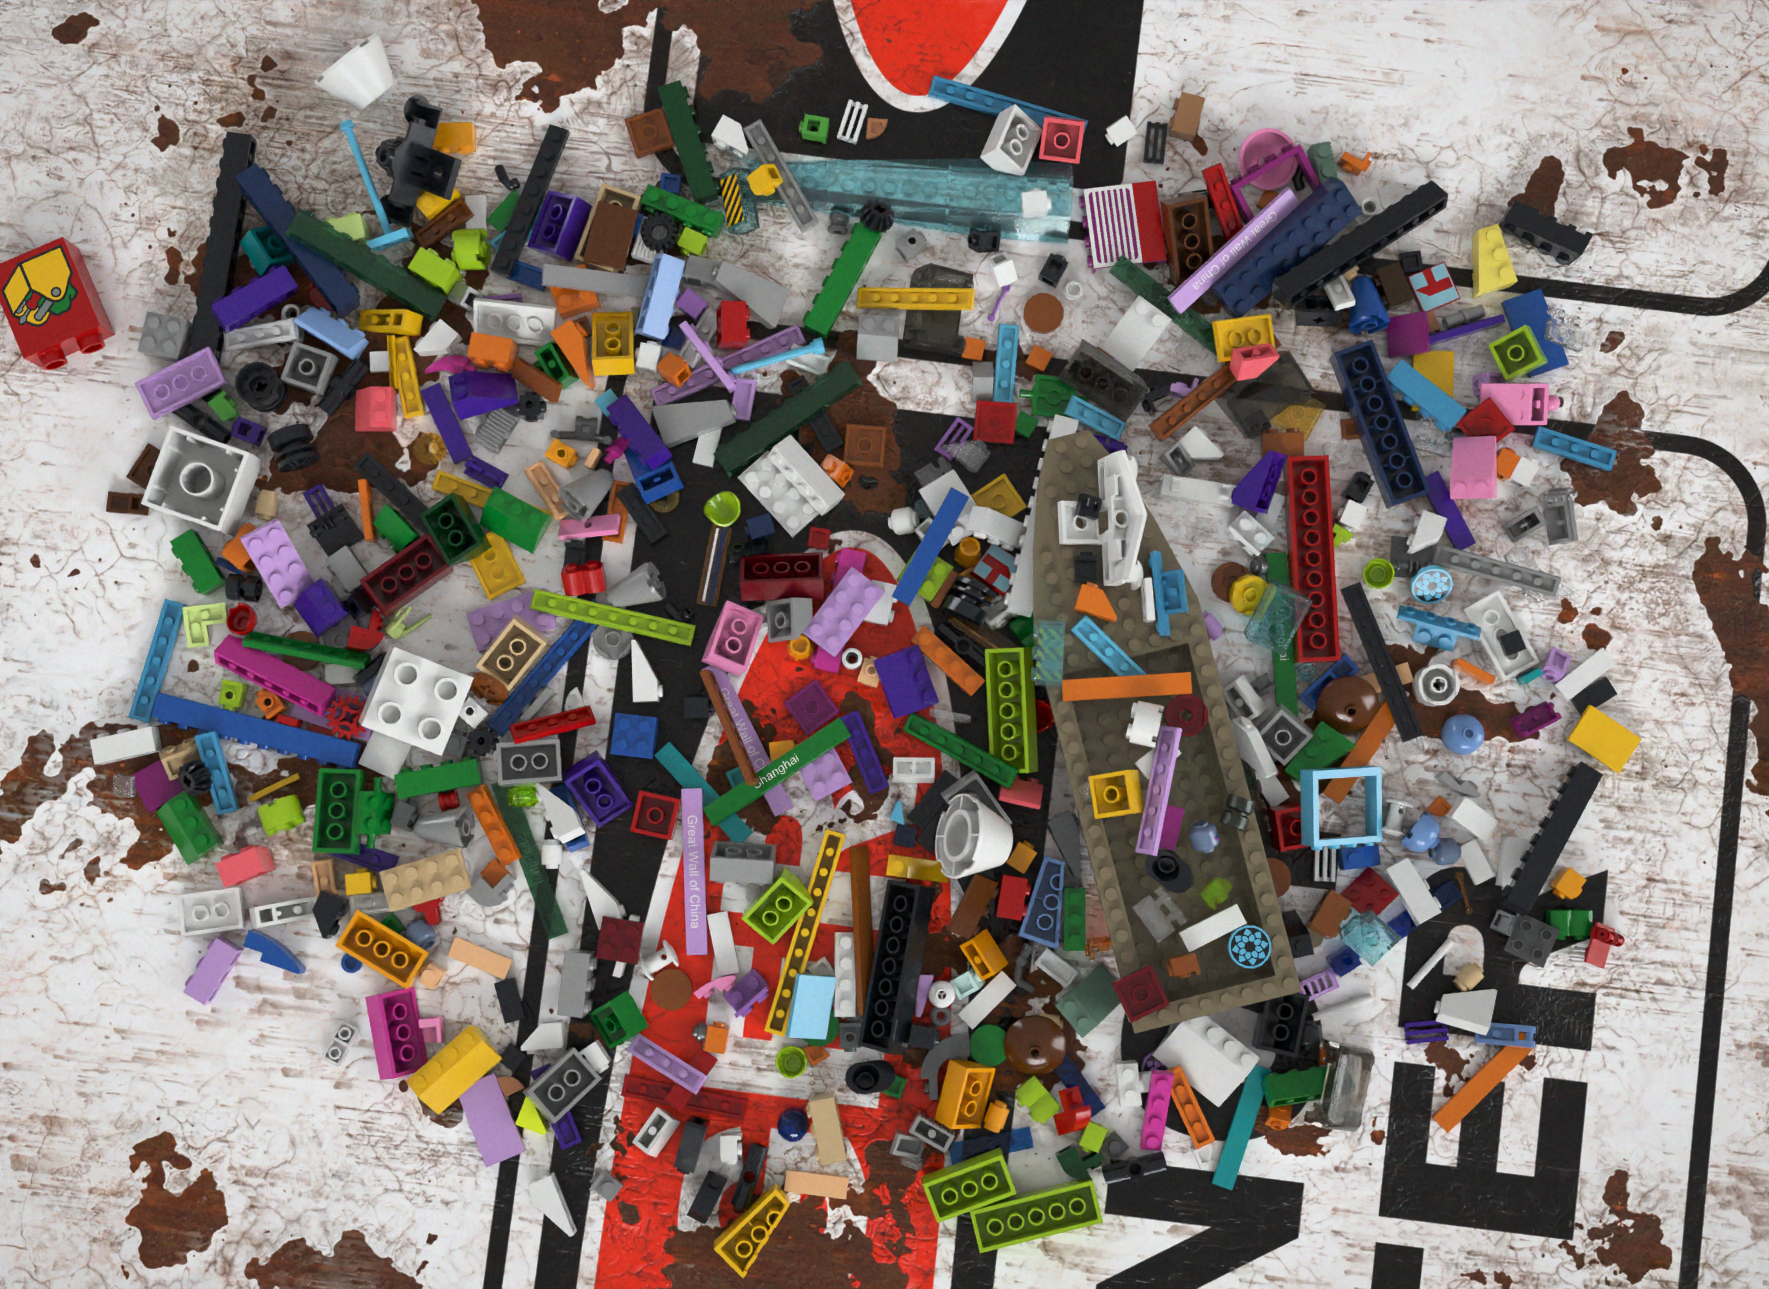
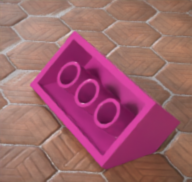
(396, 1033)

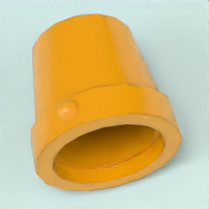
(968, 552)
(800, 648)

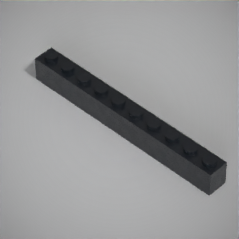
(1359, 244)

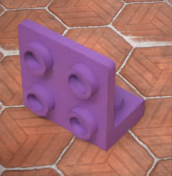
(746, 992)

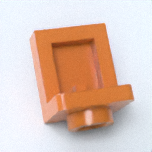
(1354, 165)
(836, 470)
(1279, 1117)

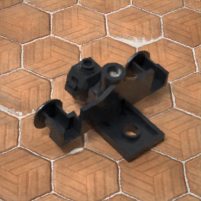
(415, 163)

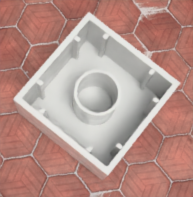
(202, 481)
(415, 700)

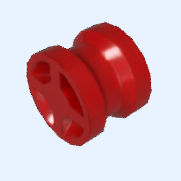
(448, 800)

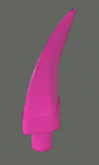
(451, 363)
(616, 449)

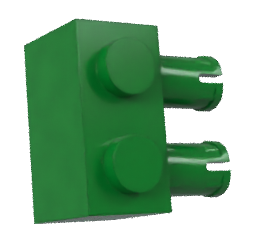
(555, 364)

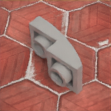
(1462, 787)

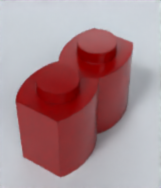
(584, 578)

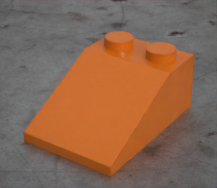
(575, 346)

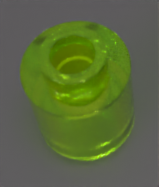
(522, 796)

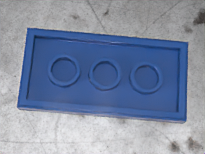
(1532, 311)

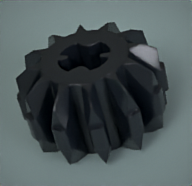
(877, 216)
(195, 778)

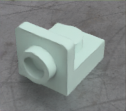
(966, 983)

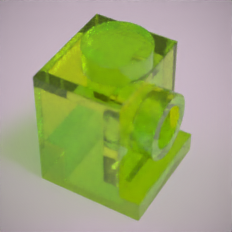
(1215, 892)

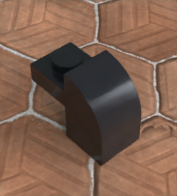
(707, 1197)

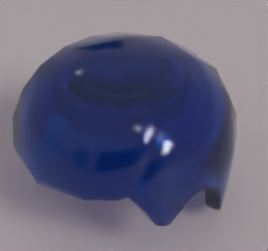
(793, 1124)

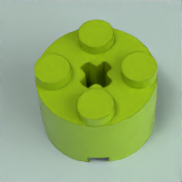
(471, 249)
(282, 814)

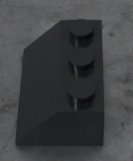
(1281, 1024)

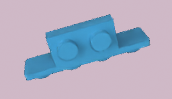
(1169, 592)
(1437, 630)

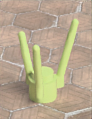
(396, 627)

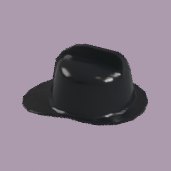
(1169, 871)
(870, 1077)

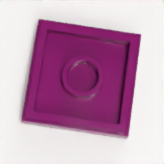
(1408, 335)
(811, 707)
(155, 787)

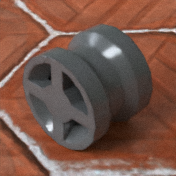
(838, 224)
(1263, 684)

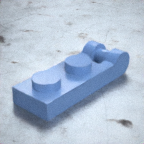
(1507, 1035)

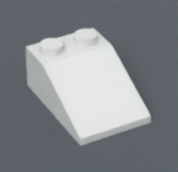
(1136, 333)
(934, 495)

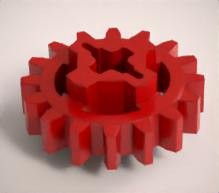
(338, 720)

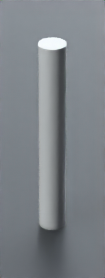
(1434, 959)
(1342, 1007)

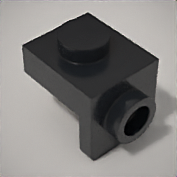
(1156, 393)

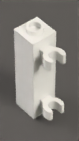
(1196, 491)

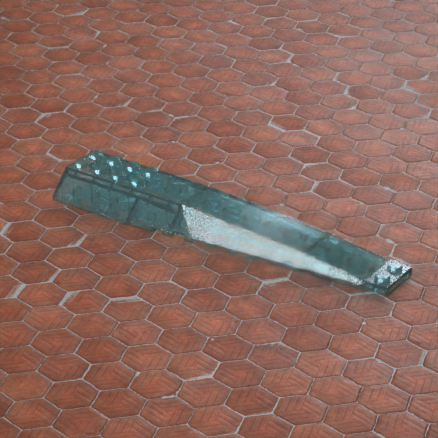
(938, 193)

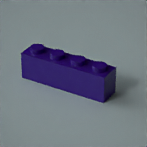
(639, 432)

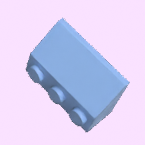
(333, 332)

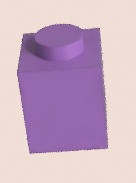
(691, 305)

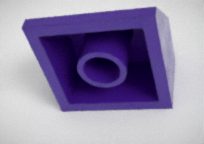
(320, 607)

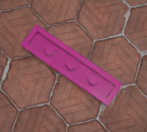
(1156, 1110)

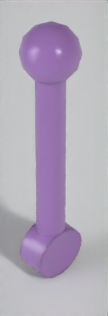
(991, 317)

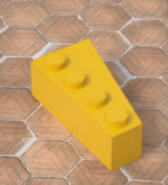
(751, 1230)

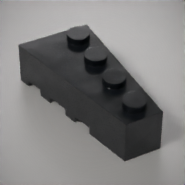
(1544, 233)

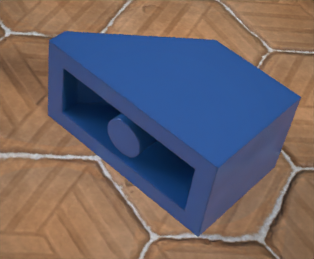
(1358, 857)

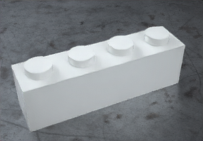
(805, 475)

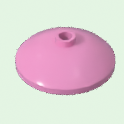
(1261, 145)

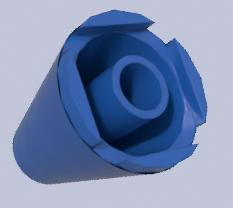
(1369, 309)

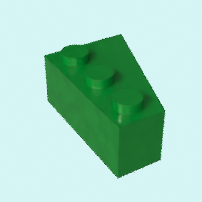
(1319, 752)

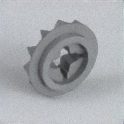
(1560, 494)

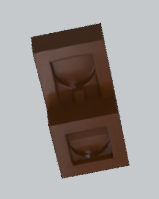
(126, 504)

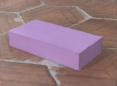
(744, 398)

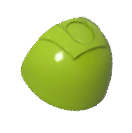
(722, 508)

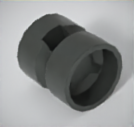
(1239, 805)

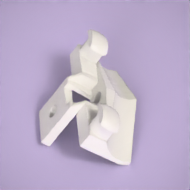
(1120, 542)

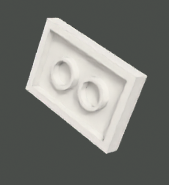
(211, 911)

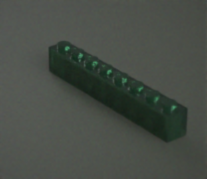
(366, 265)
(787, 418)

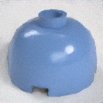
(1462, 734)
(1422, 834)

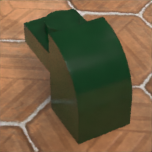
(1076, 1166)

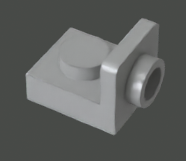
(605, 1185)

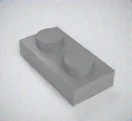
(543, 698)

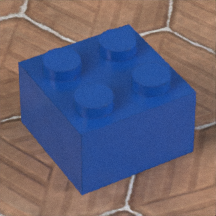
(634, 735)

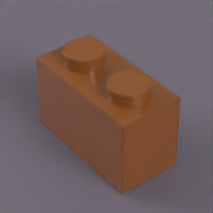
(1287, 443)
(1329, 914)

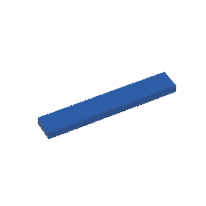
(930, 546)

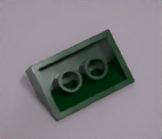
(455, 530)

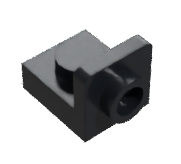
(984, 240)
(575, 552)
(1085, 568)

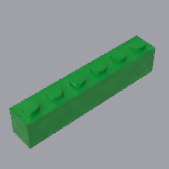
(841, 281)

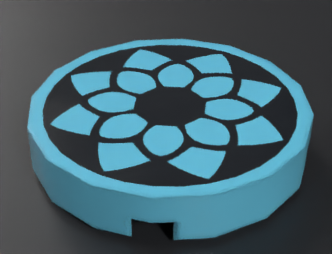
(1431, 584)
(1249, 946)

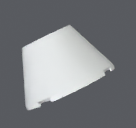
(359, 75)
(971, 838)

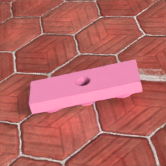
(592, 527)

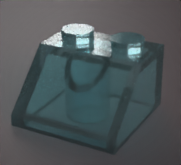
(1369, 936)

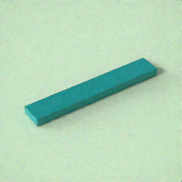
(690, 778)
(1240, 1128)

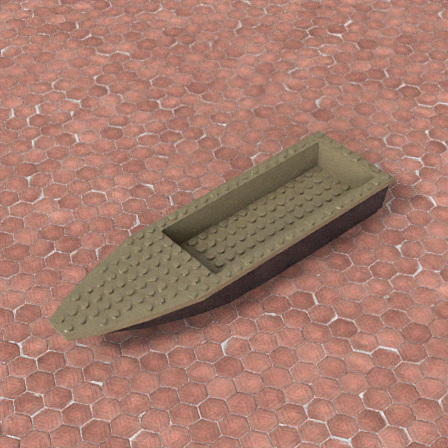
(1203, 775)

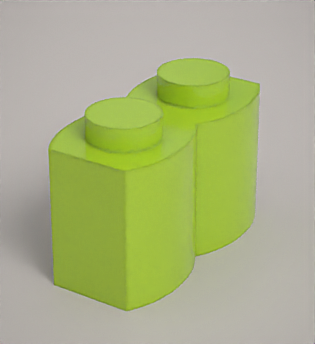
(1037, 1099)

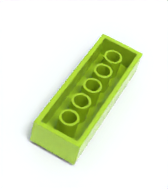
(1012, 707)
(1036, 1214)

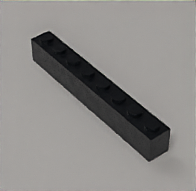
(1551, 838)

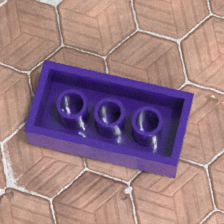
(254, 299)

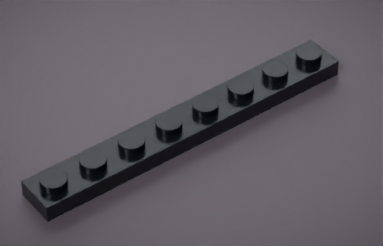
(530, 201)
(1381, 662)

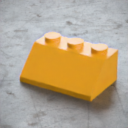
(964, 1094)

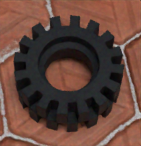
(659, 220)

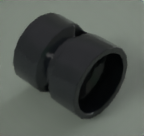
(240, 588)

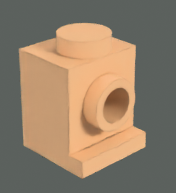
(432, 974)

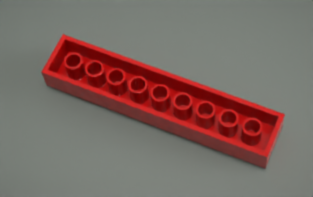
(1312, 556)

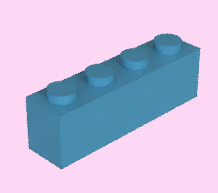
(1425, 396)

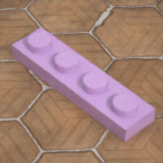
(703, 349)
(667, 1063)

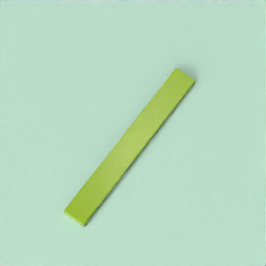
(612, 617)

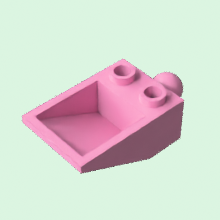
(1521, 401)

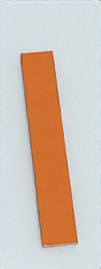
(1126, 686)
(1365, 749)
(1480, 1085)

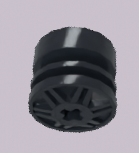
(251, 382)
(294, 447)
(969, 600)

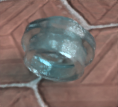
(1306, 676)

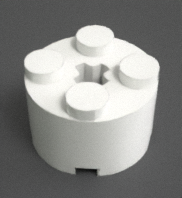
(1438, 674)
(1145, 723)

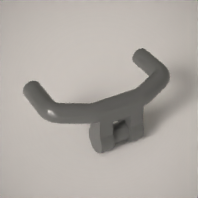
(585, 436)
(1021, 960)

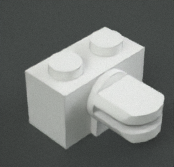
(1130, 1083)

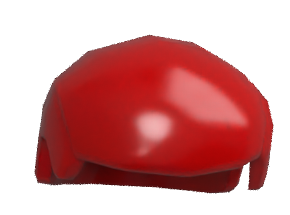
(241, 619)
(1044, 714)

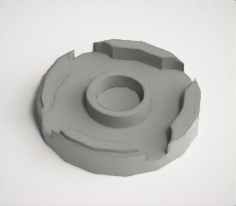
(612, 643)

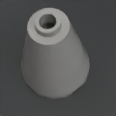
(585, 494)
(637, 587)
(447, 827)

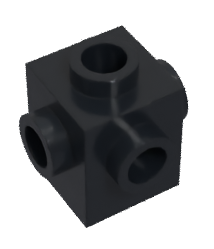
(534, 413)
(490, 741)

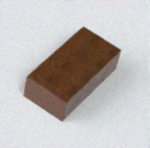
(1186, 234)

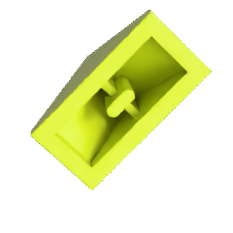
(532, 1118)

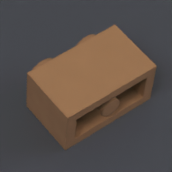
(1186, 117)

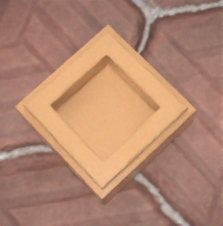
(593, 458)

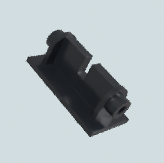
(746, 549)

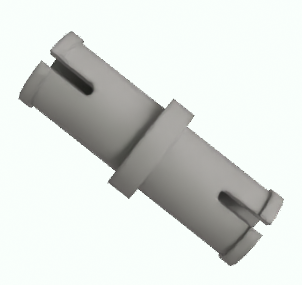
(1463, 316)

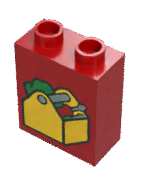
(53, 304)

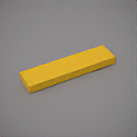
(407, 379)

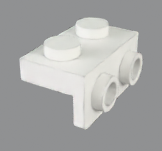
(996, 614)

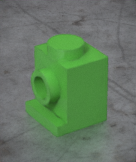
(820, 123)
(224, 406)

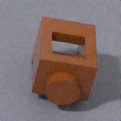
(1183, 965)

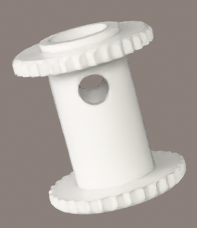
(1395, 817)
(656, 961)

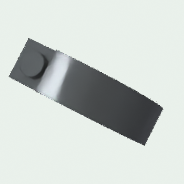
(948, 1046)

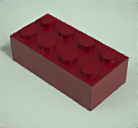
(405, 575)
(782, 576)

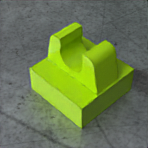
(1340, 535)

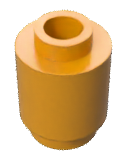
(996, 1116)

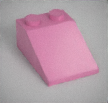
(1473, 468)
(733, 639)

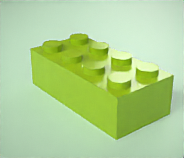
(968, 1185)

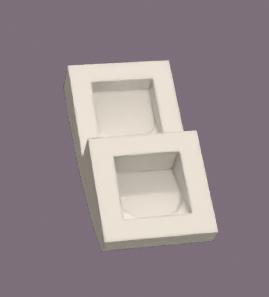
(340, 674)

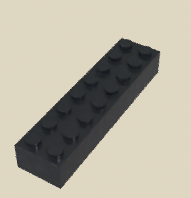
(896, 967)

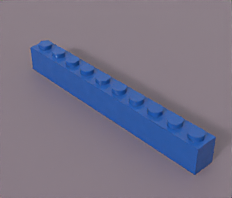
(256, 730)

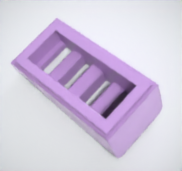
(924, 984)
(1313, 995)

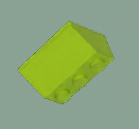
(778, 906)

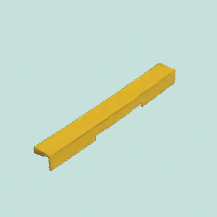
(392, 361)
(274, 787)

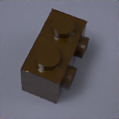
(1392, 286)

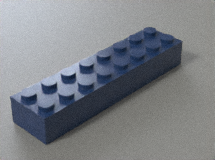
(278, 215)
(1285, 246)
(1379, 424)

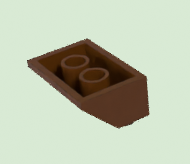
(973, 905)

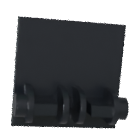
(335, 530)

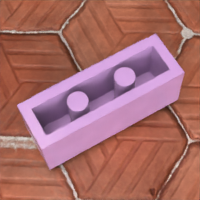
(212, 970)

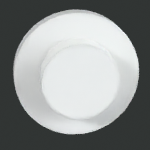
(1073, 290)

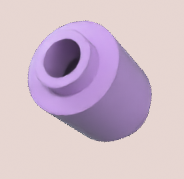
(1212, 626)

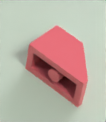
(1252, 360)

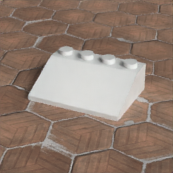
(1208, 1056)

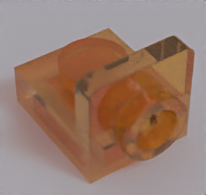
(1100, 943)

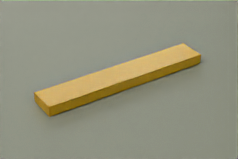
(915, 298)
(472, 492)

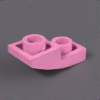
(724, 982)

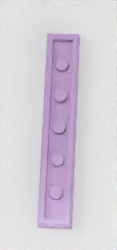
(1158, 790)

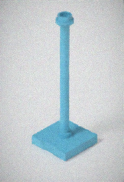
(390, 237)

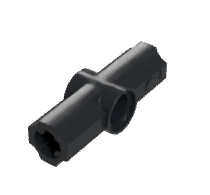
(343, 387)
(210, 428)
(952, 637)
(1147, 1163)
(745, 1188)

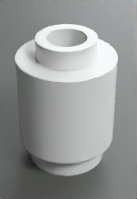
(852, 652)
(551, 853)

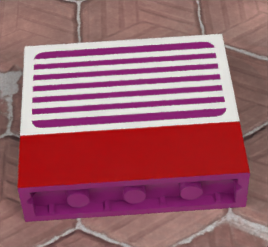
(1124, 223)

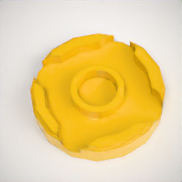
(1246, 593)

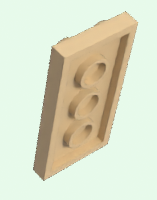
(425, 880)

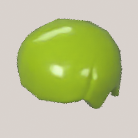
(1378, 573)
(791, 1062)

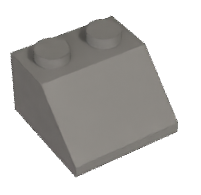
(878, 338)
(788, 618)

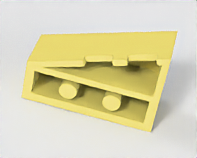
(1490, 262)

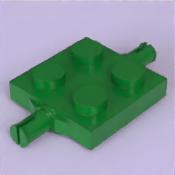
(1049, 396)
(374, 812)

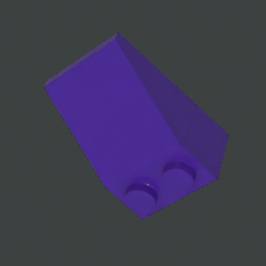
(481, 392)
(1259, 484)
(597, 788)

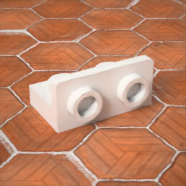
(1250, 533)

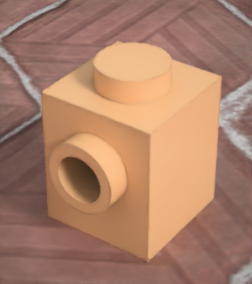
(868, 673)

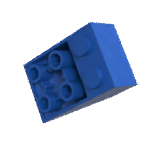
(653, 483)

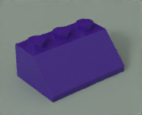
(560, 225)
(906, 681)

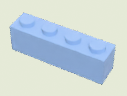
(660, 297)

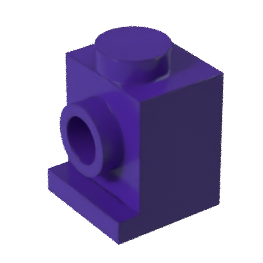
(256, 435)

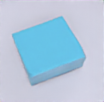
(897, 813)

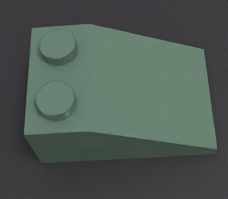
(1089, 1001)

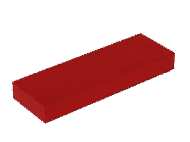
(680, 1096)

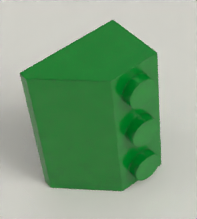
(514, 520)
(189, 827)

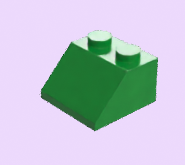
(395, 528)
(618, 1019)

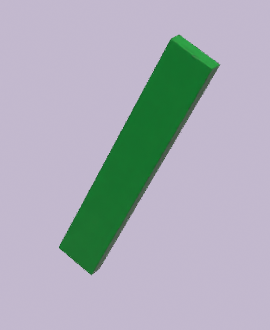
(307, 650)
(961, 750)

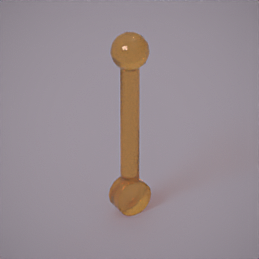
(1459, 876)

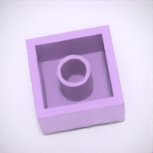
(825, 775)

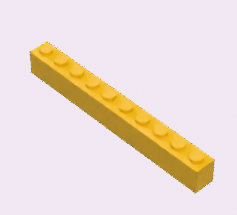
(805, 931)

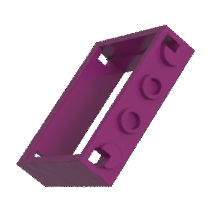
(1270, 162)

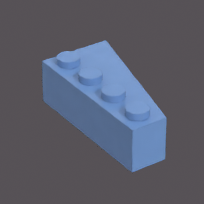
(1045, 905)

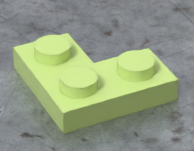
(196, 621)

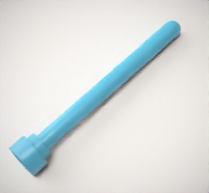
(816, 346)

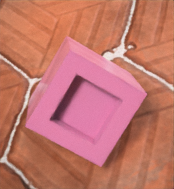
(433, 1029)

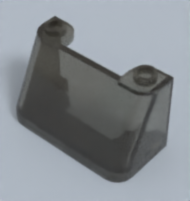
(936, 329)
(1259, 399)
(1343, 1087)

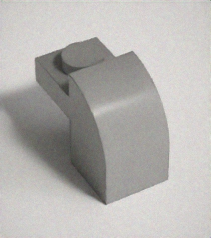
(490, 896)

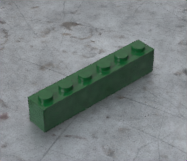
(687, 141)

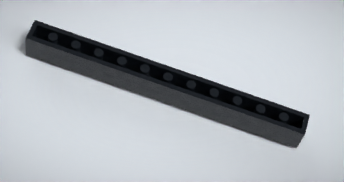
(223, 241)

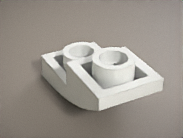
(340, 1043)

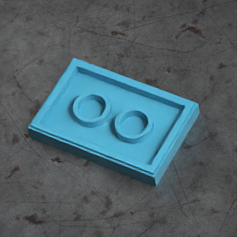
(811, 1006)

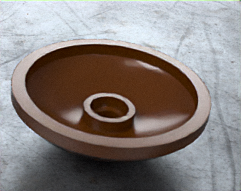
(1340, 696)
(1034, 1033)

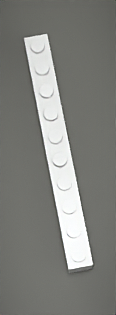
(1021, 596)

